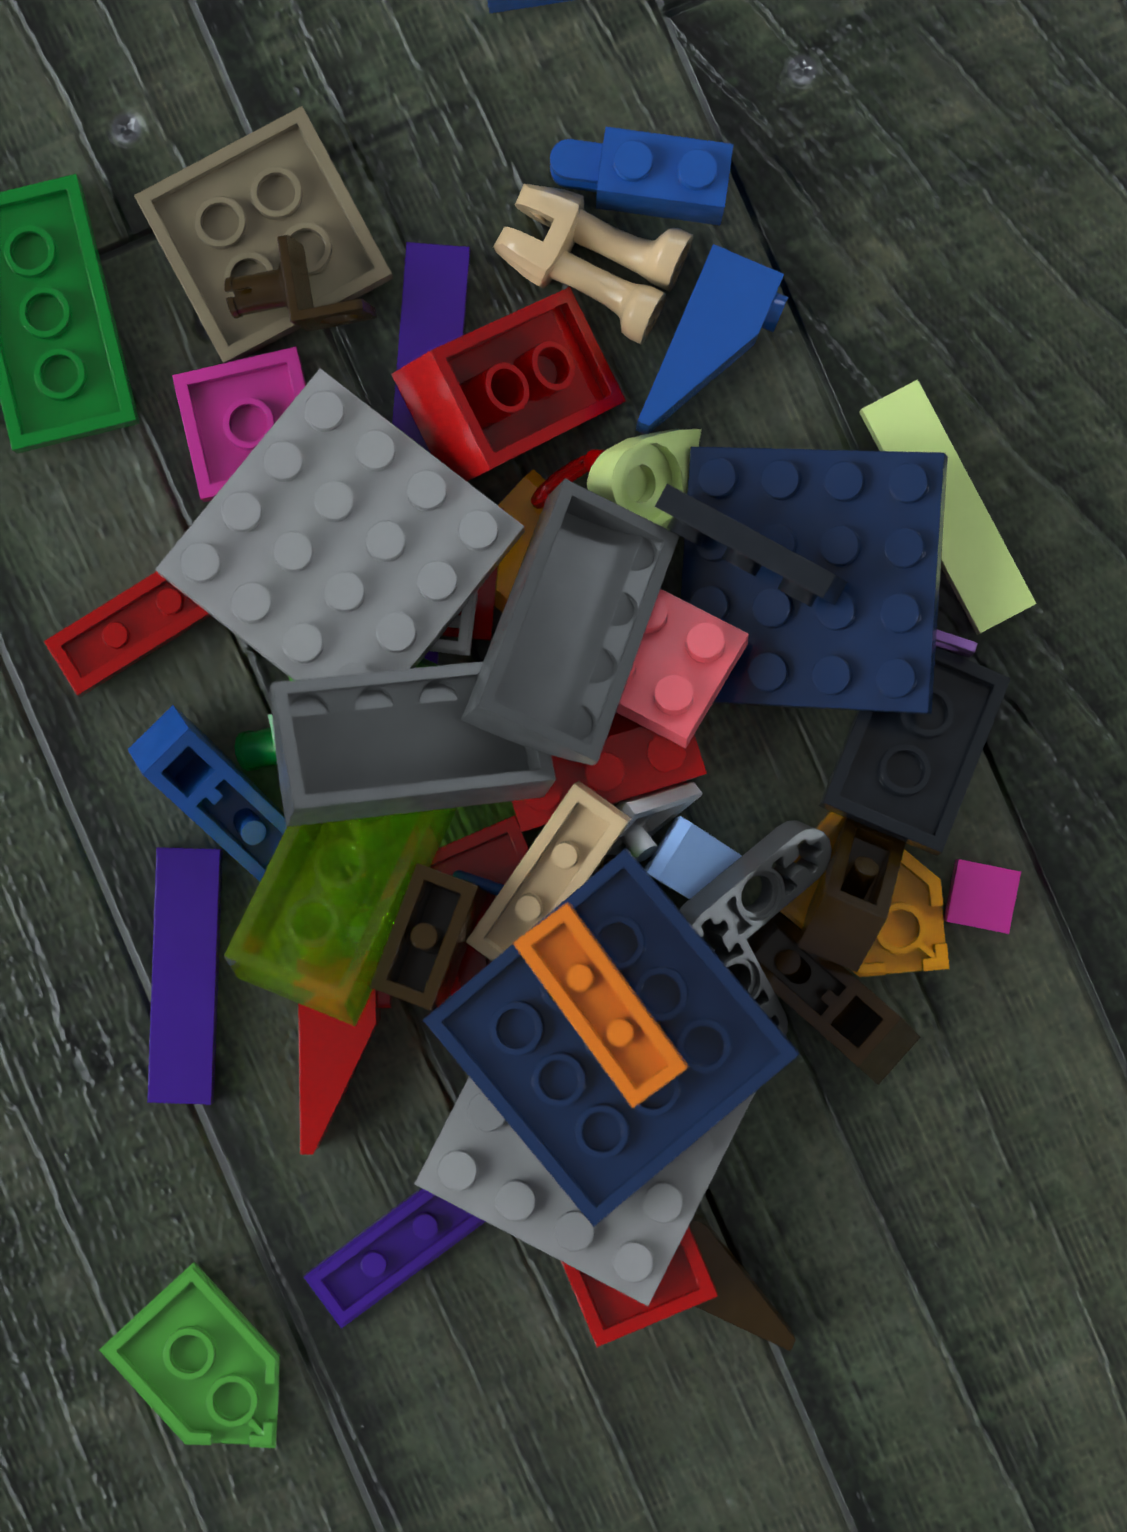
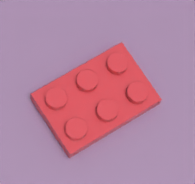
(679, 668)

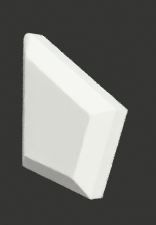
(650, 814)

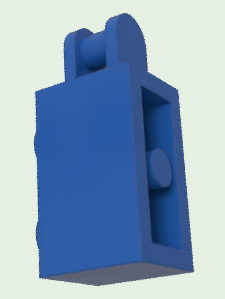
(648, 173)

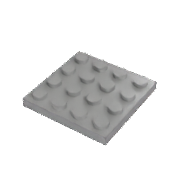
(340, 542)
(497, 1178)

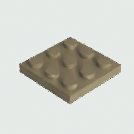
(226, 220)

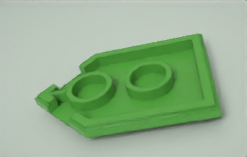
(201, 1365)

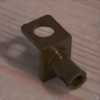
(291, 289)

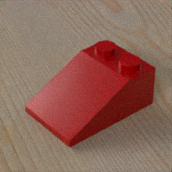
(509, 385)

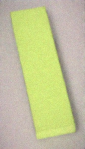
(972, 548)

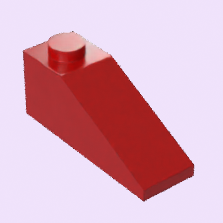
(327, 1063)

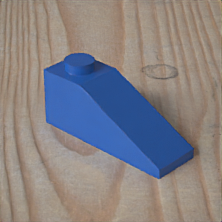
(717, 327)
(210, 790)

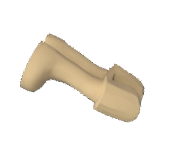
(569, 223)

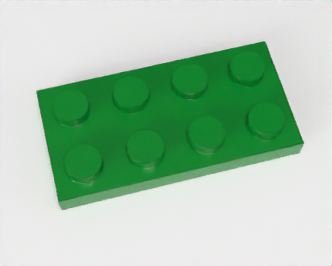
(57, 325)

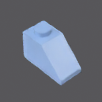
(689, 858)

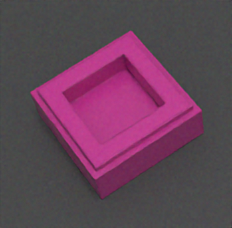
(982, 896)

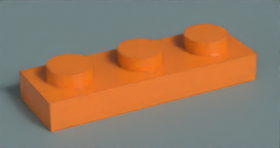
(600, 1004)

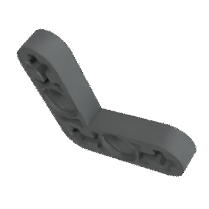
(732, 923)

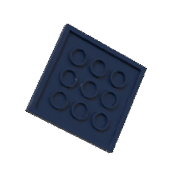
(859, 517)
(555, 1089)

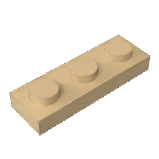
(552, 869)

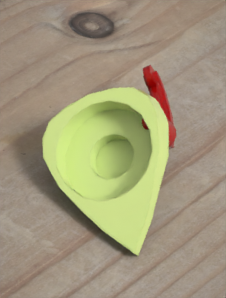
(632, 471)

